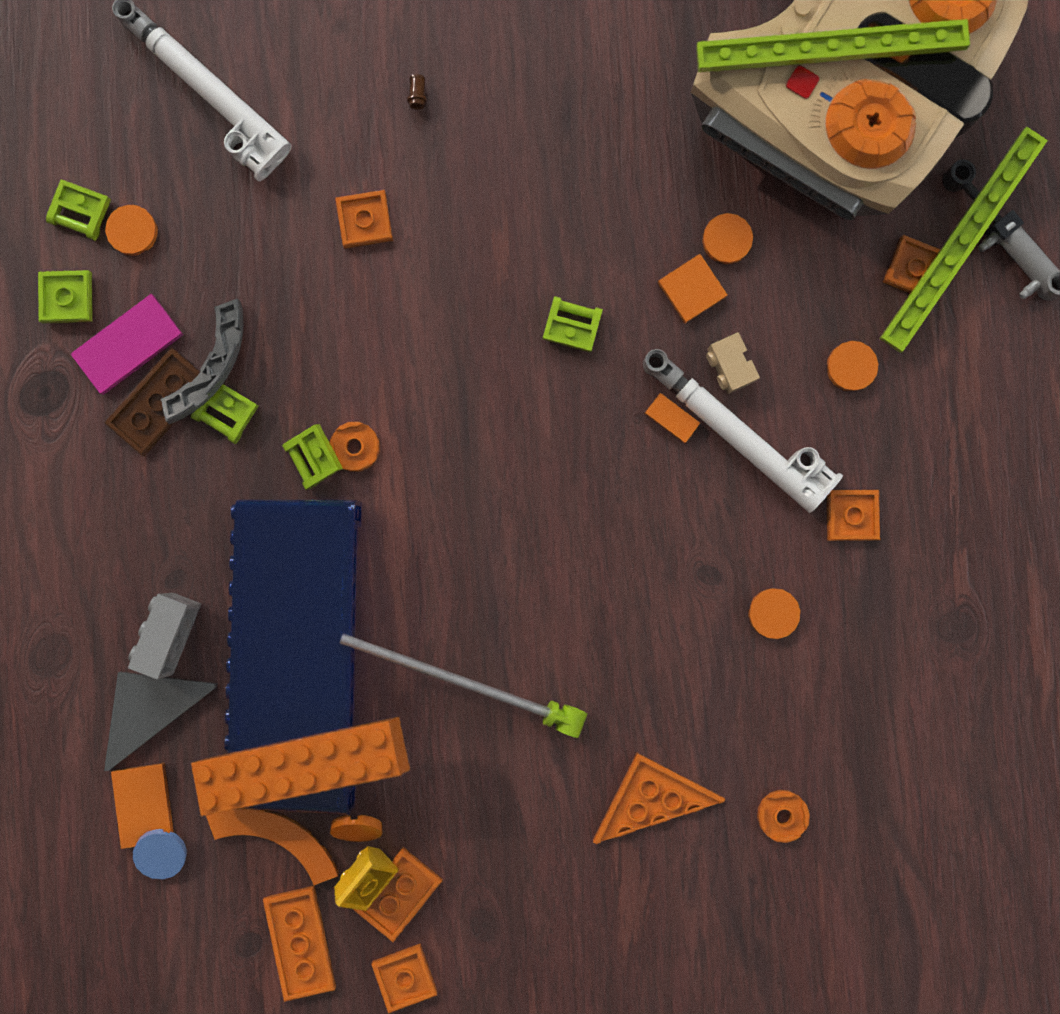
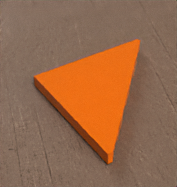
(650, 797)

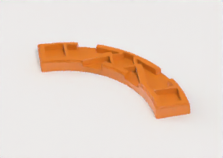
(280, 830)

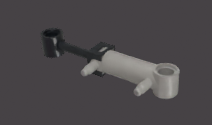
(1011, 236)

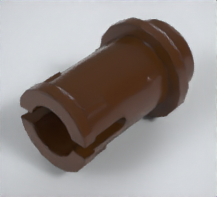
(417, 92)

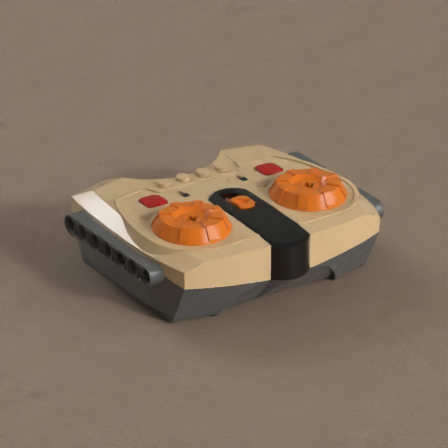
(860, 127)

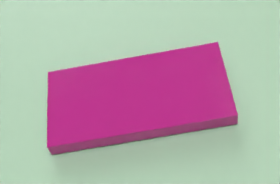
(126, 344)

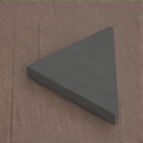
(145, 708)

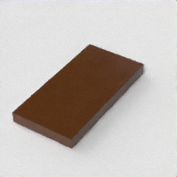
(141, 415)

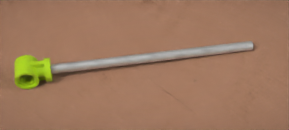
(567, 720)

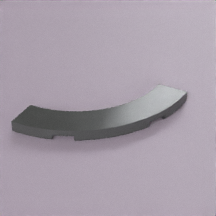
(215, 368)

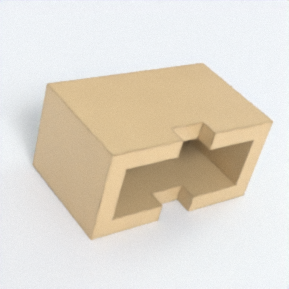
(731, 364)

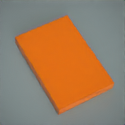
(141, 802)
(401, 896)

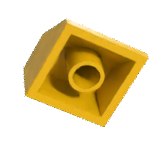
(364, 879)

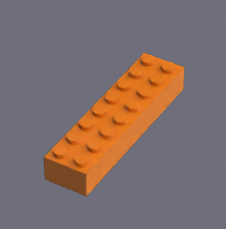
(301, 766)

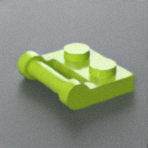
(79, 201)
(571, 332)
(231, 405)
(318, 453)

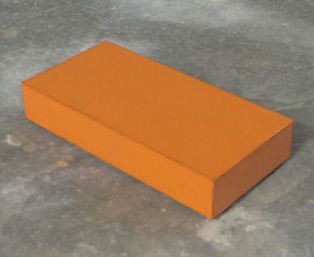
(672, 418)

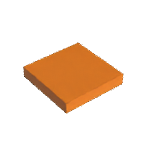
(364, 219)
(909, 263)
(692, 288)
(853, 515)
(404, 978)

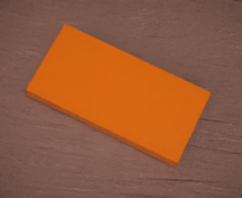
(299, 943)

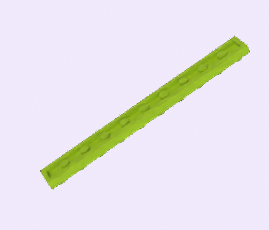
(833, 45)
(963, 239)

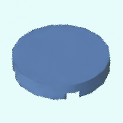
(159, 854)

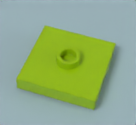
(65, 296)

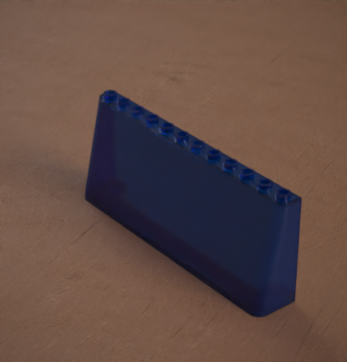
(287, 621)

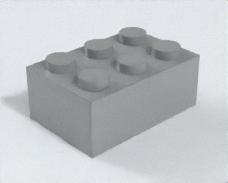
(163, 635)

